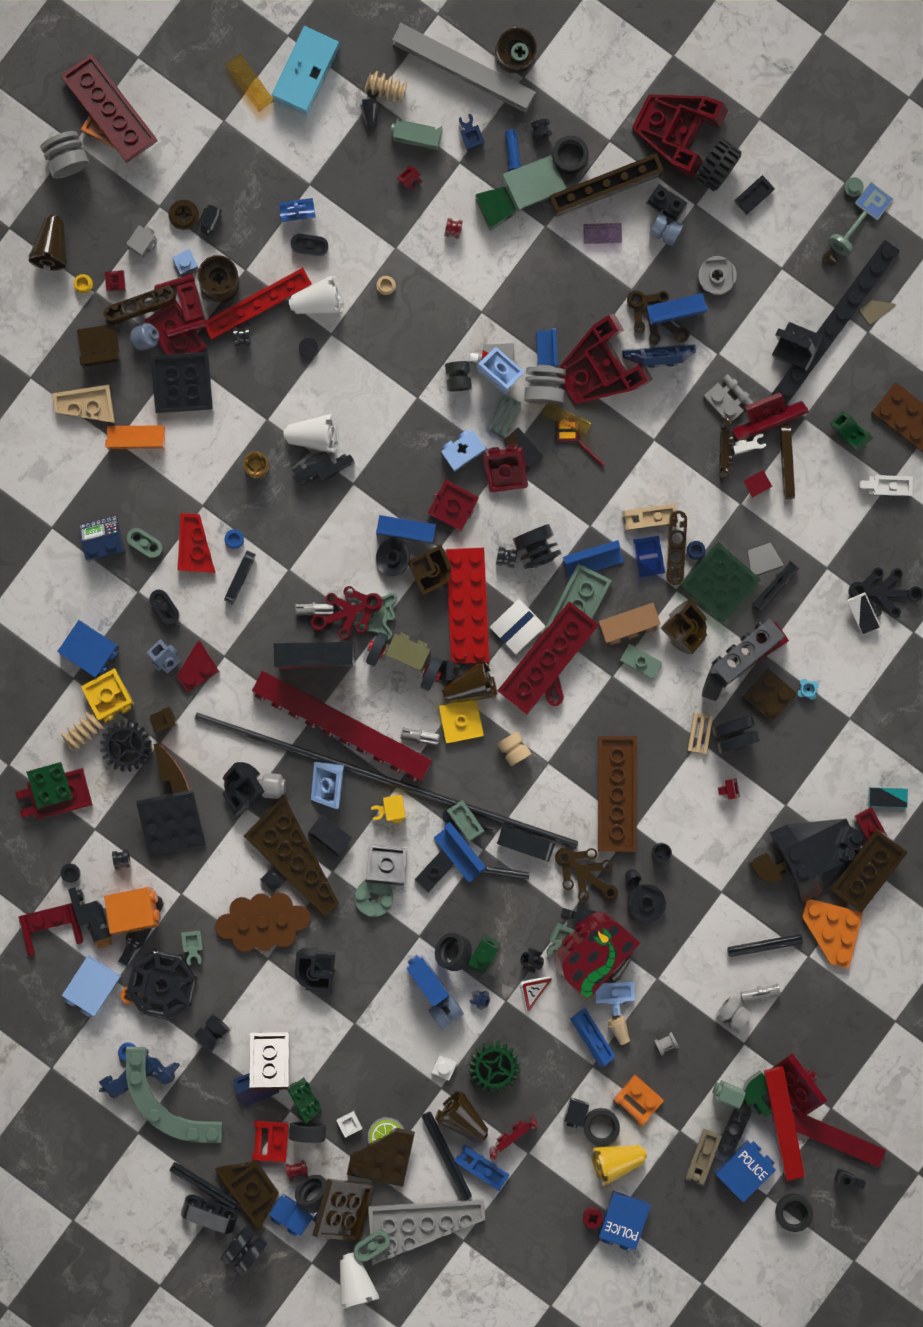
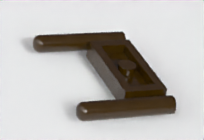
(725, 441)

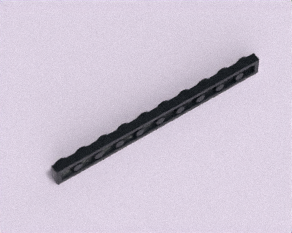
(841, 315)

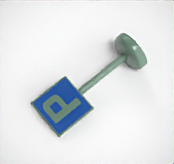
(872, 202)

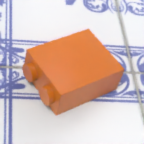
(132, 910)

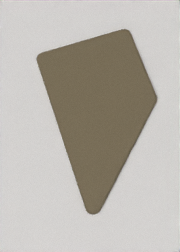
(875, 309)

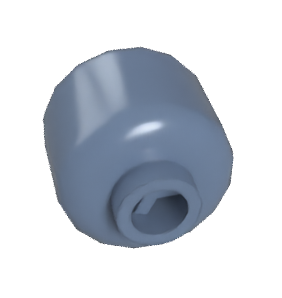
(143, 337)

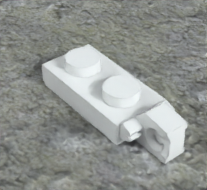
(888, 485)

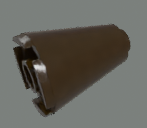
(50, 245)
(471, 685)
(462, 1118)

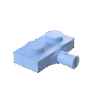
(615, 994)

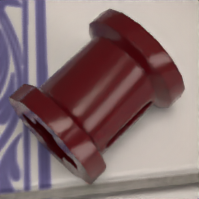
(297, 1170)

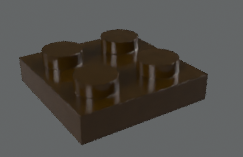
(769, 695)

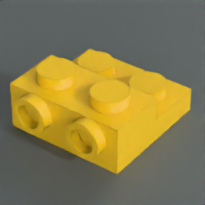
(108, 696)

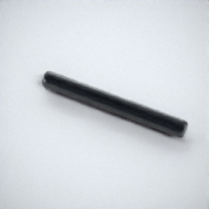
(446, 1156)

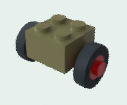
(408, 653)

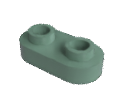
(145, 542)
(372, 1245)

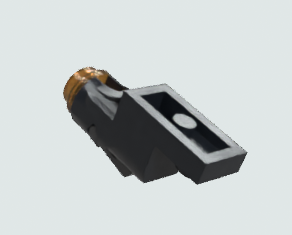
(93, 915)

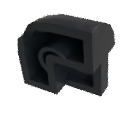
(242, 787)
(315, 969)

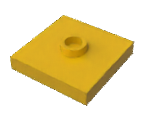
(461, 721)

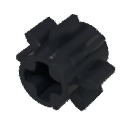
(532, 960)

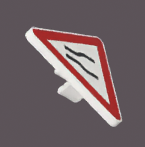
(532, 990)

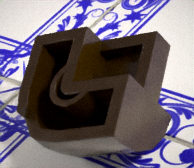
(431, 569)
(686, 627)

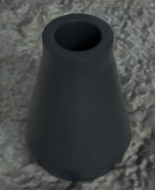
(370, 111)

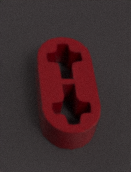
(558, 689)

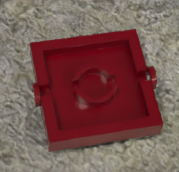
(453, 505)

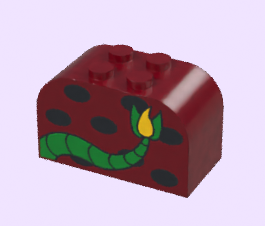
(593, 952)

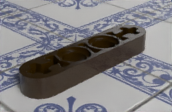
(140, 308)
(787, 462)
(676, 547)

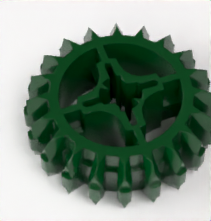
(503, 1071)

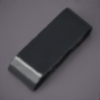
(525, 843)
(209, 1214)

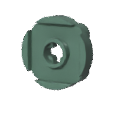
(369, 907)

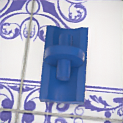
(297, 210)

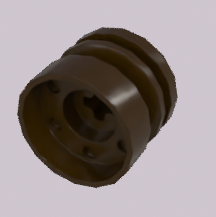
(507, 41)
(218, 267)

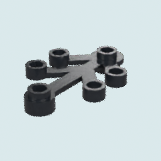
(881, 592)

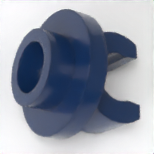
(482, 1001)

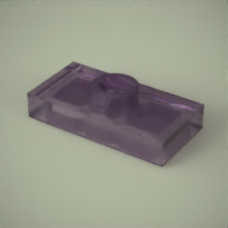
(602, 233)

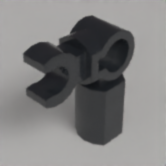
(848, 1179)

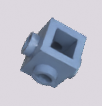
(164, 656)

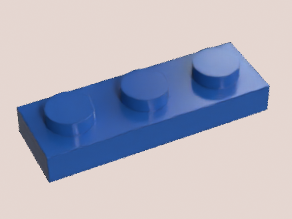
(592, 1037)

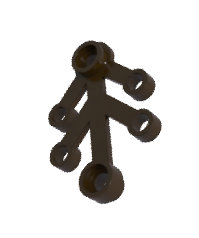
(644, 299)
(583, 872)

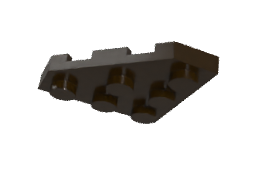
(384, 1158)

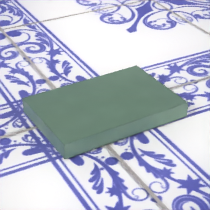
(533, 182)

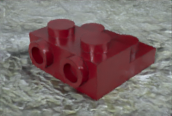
(505, 468)

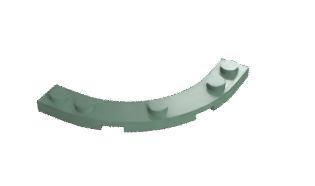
(156, 1113)

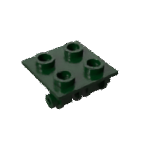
(49, 785)
(304, 1099)

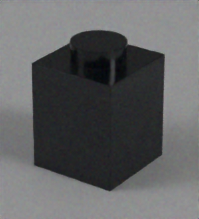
(575, 1112)

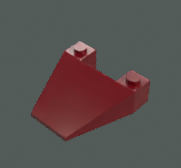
(672, 125)
(595, 368)

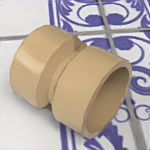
(513, 748)

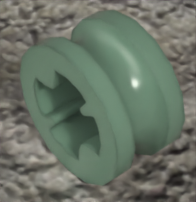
(523, 48)

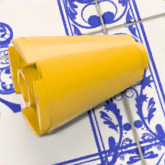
(616, 1161)

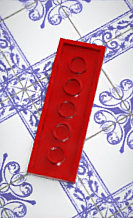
(468, 606)

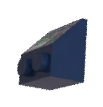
(101, 538)

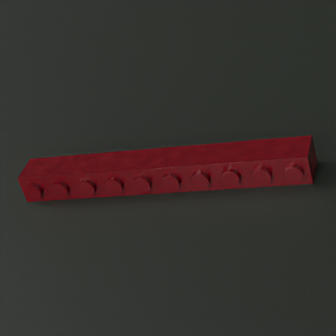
(341, 725)

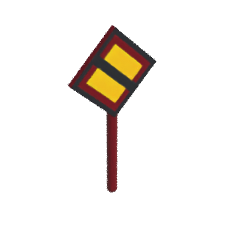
(567, 435)

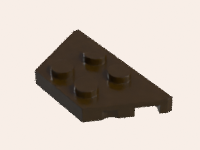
(250, 1188)

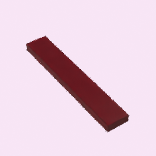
(839, 1139)

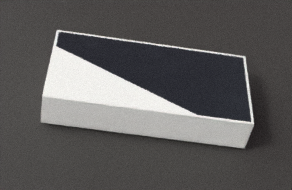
(863, 613)

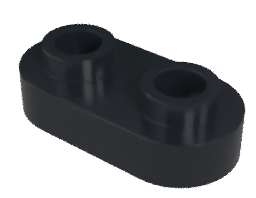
(310, 243)
(164, 607)

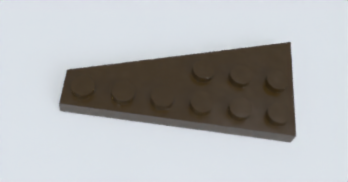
(287, 849)

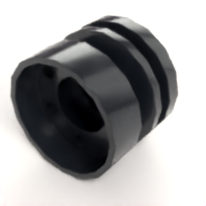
(537, 546)

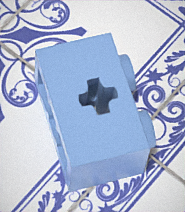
(458, 460)

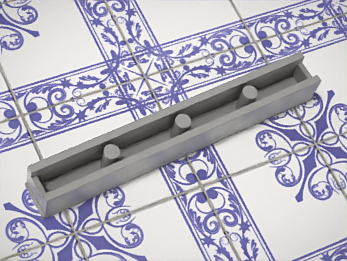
(463, 67)

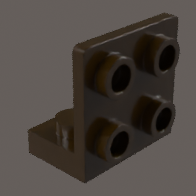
(98, 345)

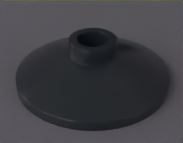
(386, 557)

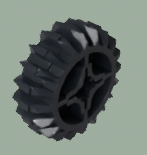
(130, 738)

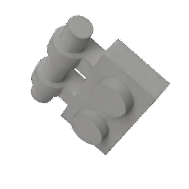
(723, 402)

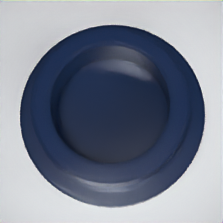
(695, 550)

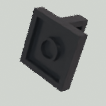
(797, 345)

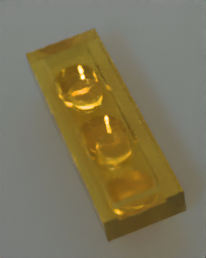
(249, 82)

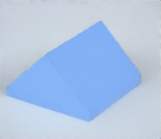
(499, 370)
(327, 784)

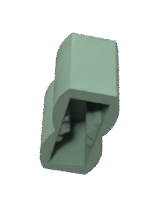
(728, 1094)

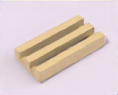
(692, 733)

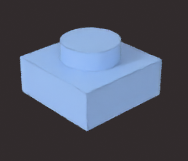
(185, 262)

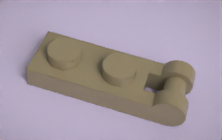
(703, 1156)

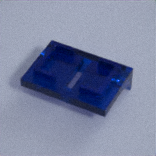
(649, 566)

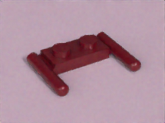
(190, 304)
(48, 919)
(505, 1140)

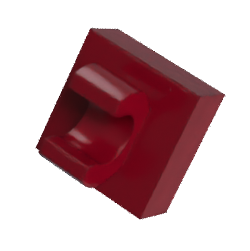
(408, 176)
(115, 281)
(730, 789)

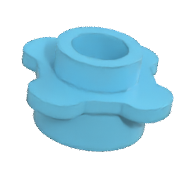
(813, 688)

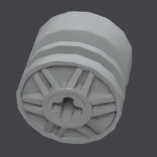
(64, 154)
(544, 388)

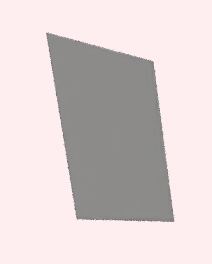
(763, 559)

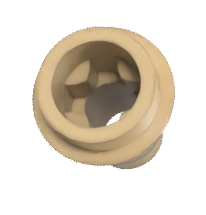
(618, 1026)

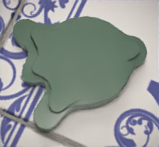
(378, 619)

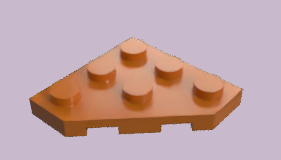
(833, 929)

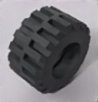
(718, 164)

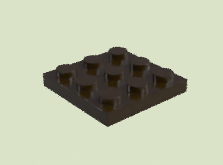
(343, 1210)

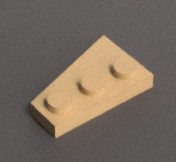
(86, 403)

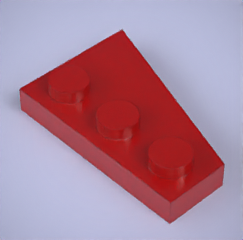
(193, 547)

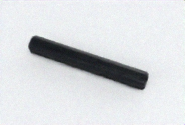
(765, 945)
(203, 1185)

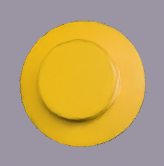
(83, 283)

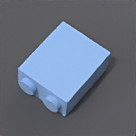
(91, 986)

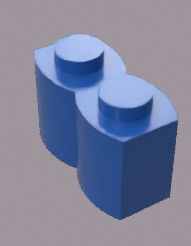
(291, 1215)

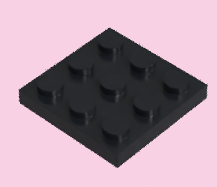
(181, 382)
(171, 822)

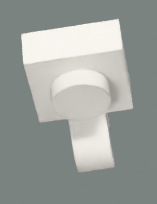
(744, 446)

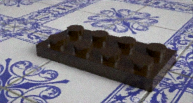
(869, 870)

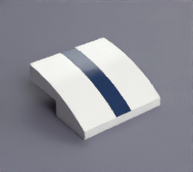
(517, 626)

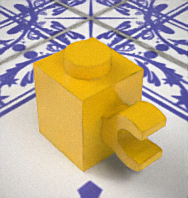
(393, 808)

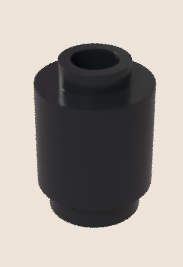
(209, 219)

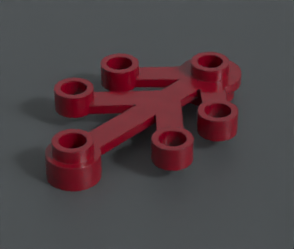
(350, 611)

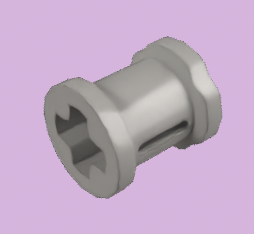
(666, 1044)

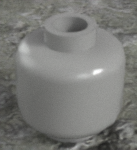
(273, 785)

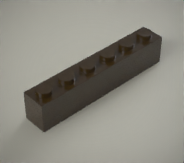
(606, 185)

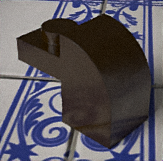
(767, 869)

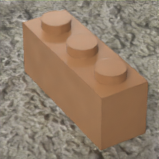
(629, 624)

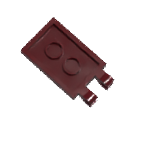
(79, 792)

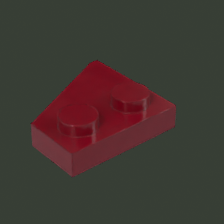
(197, 668)

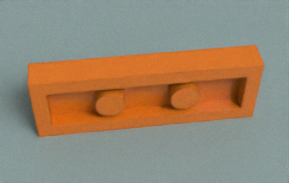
(135, 437)

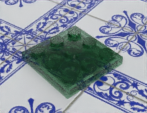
(720, 582)

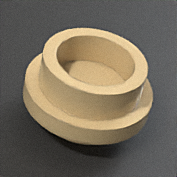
(386, 285)

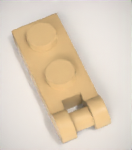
(649, 516)

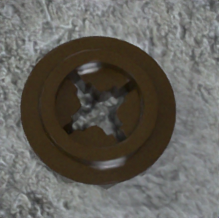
(177, 208)

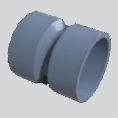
(666, 229)
(439, 1014)

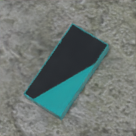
(888, 797)

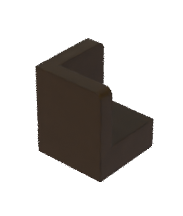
(163, 720)

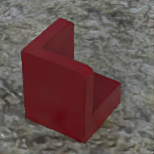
(757, 484)

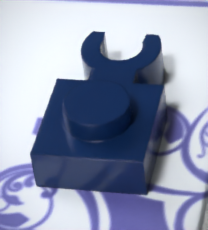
(471, 135)

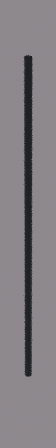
(384, 779)

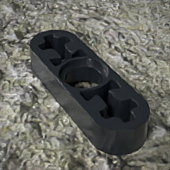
(239, 577)
(745, 1117)

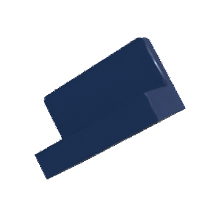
(248, 1096)

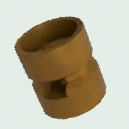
(256, 464)

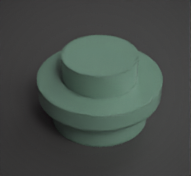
(854, 187)

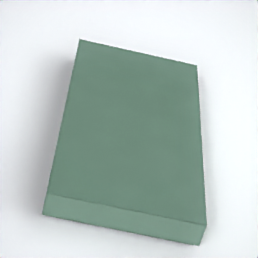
(584, 590)

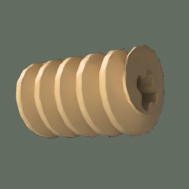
(386, 87)
(81, 731)

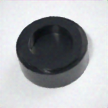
(308, 347)
(70, 873)

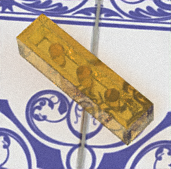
(566, 418)

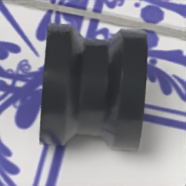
(541, 129)
(242, 336)
(121, 859)

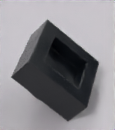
(273, 879)

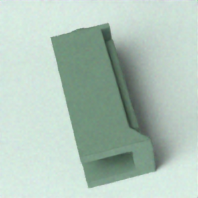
(416, 134)

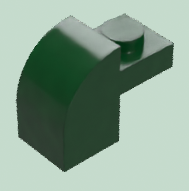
(850, 431)
(754, 1089)

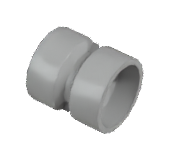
(733, 1014)

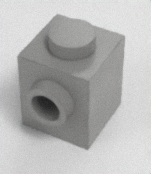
(142, 241)

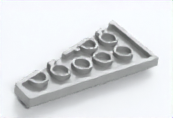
(421, 1223)

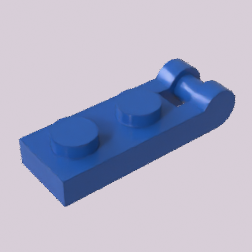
(482, 1168)

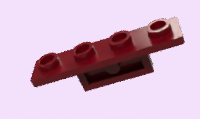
(768, 414)

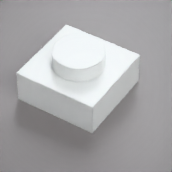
(444, 1067)
(349, 1124)

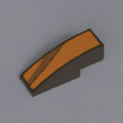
(170, 770)

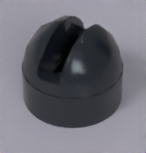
(632, 877)

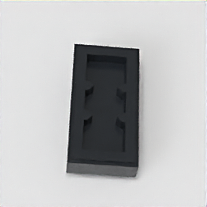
(754, 195)
(434, 871)

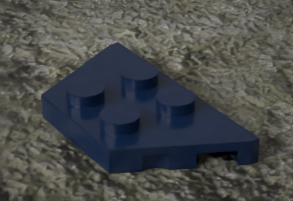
(660, 355)

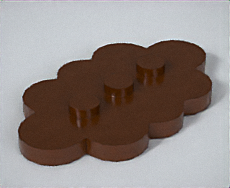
(262, 922)

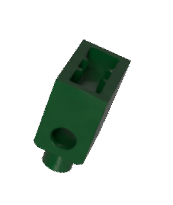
(495, 206)
(483, 954)

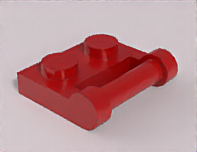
(276, 1141)

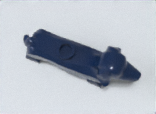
(153, 1068)

